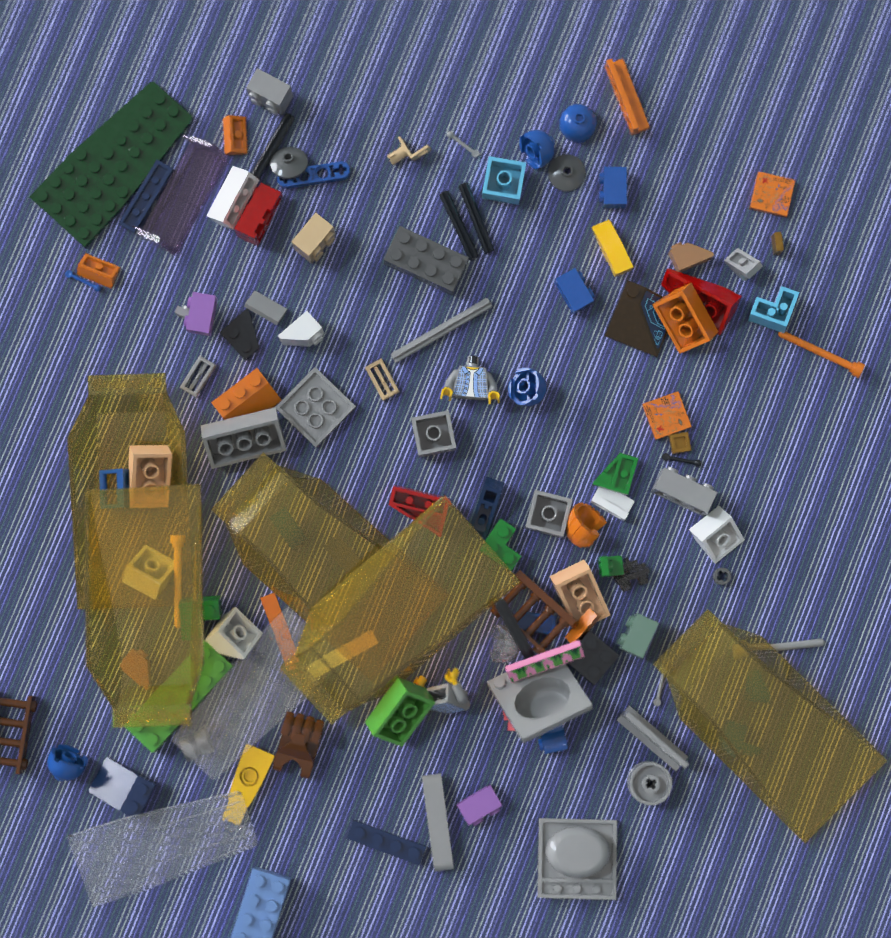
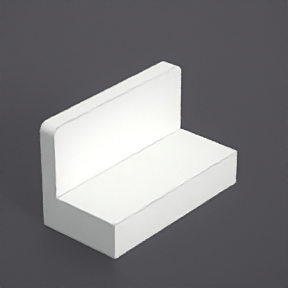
(612, 502)

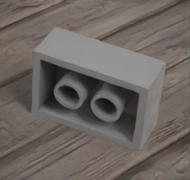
(684, 491)

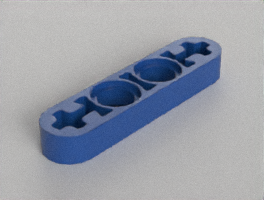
(314, 179)

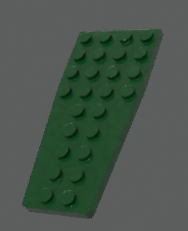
(112, 164)

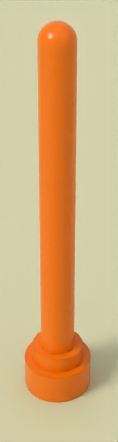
(855, 368)

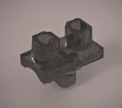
(631, 571)

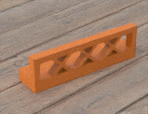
(626, 96)

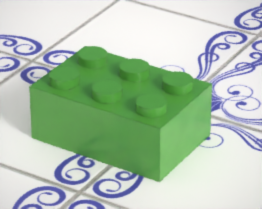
(400, 712)

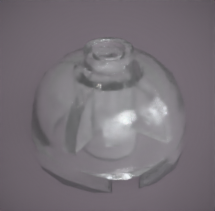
(504, 646)

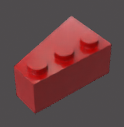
(258, 214)
(411, 501)

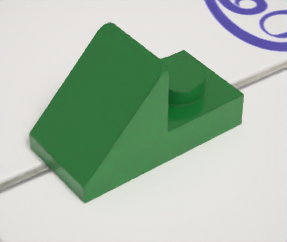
(610, 566)

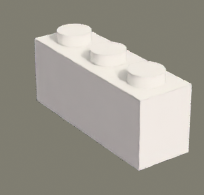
(233, 197)

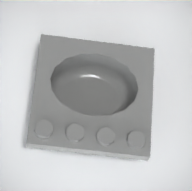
(540, 700)
(577, 858)

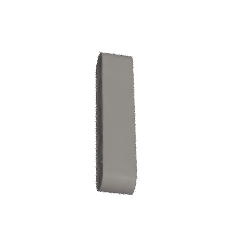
(437, 822)

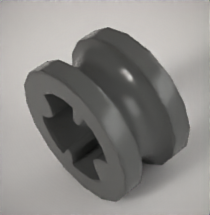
(722, 570)

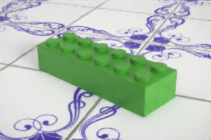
(213, 669)

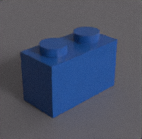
(613, 187)
(574, 291)

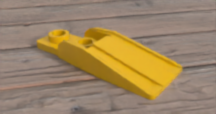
(251, 773)

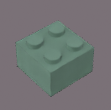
(638, 635)

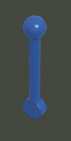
(69, 274)

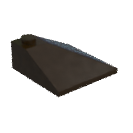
(636, 320)

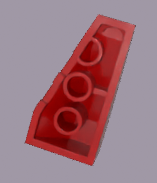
(718, 300)

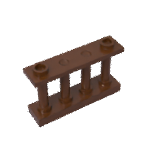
(551, 607)
(30, 706)

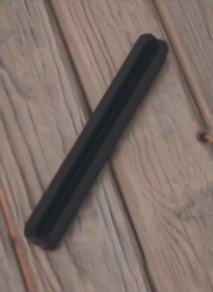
(273, 145)
(476, 218)
(458, 225)
(514, 629)

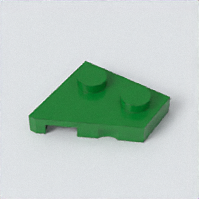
(618, 474)

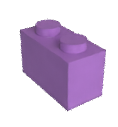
(201, 313)
(479, 805)

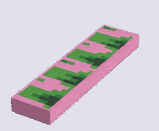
(544, 661)

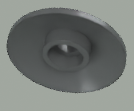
(289, 168)
(563, 181)

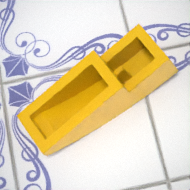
(612, 248)

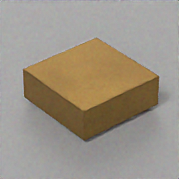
(777, 243)
(680, 443)

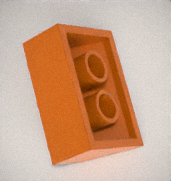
(685, 318)
(247, 396)

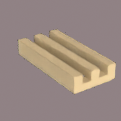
(389, 393)

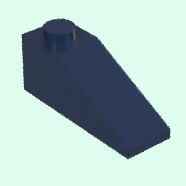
(486, 506)

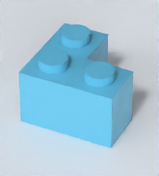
(775, 314)

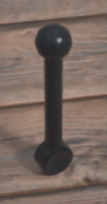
(666, 457)

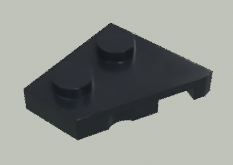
(242, 335)

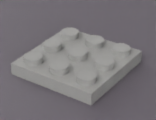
(315, 407)

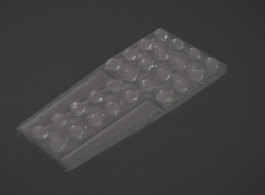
(245, 700)
(160, 845)

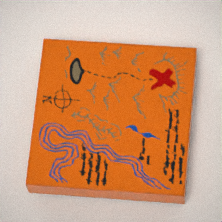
(772, 194)
(666, 415)

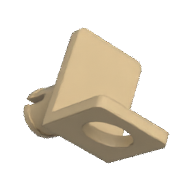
(404, 151)

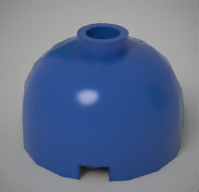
(578, 123)
(538, 148)
(527, 387)
(66, 763)

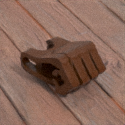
(299, 742)

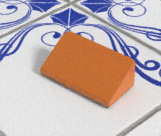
(235, 135)
(98, 270)
(584, 624)

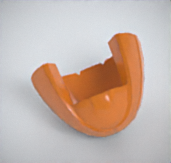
(583, 525)

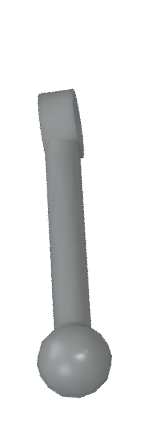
(475, 153)
(657, 702)

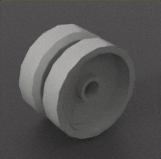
(660, 786)

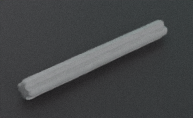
(441, 330)

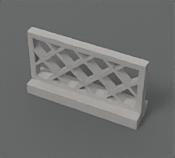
(652, 738)

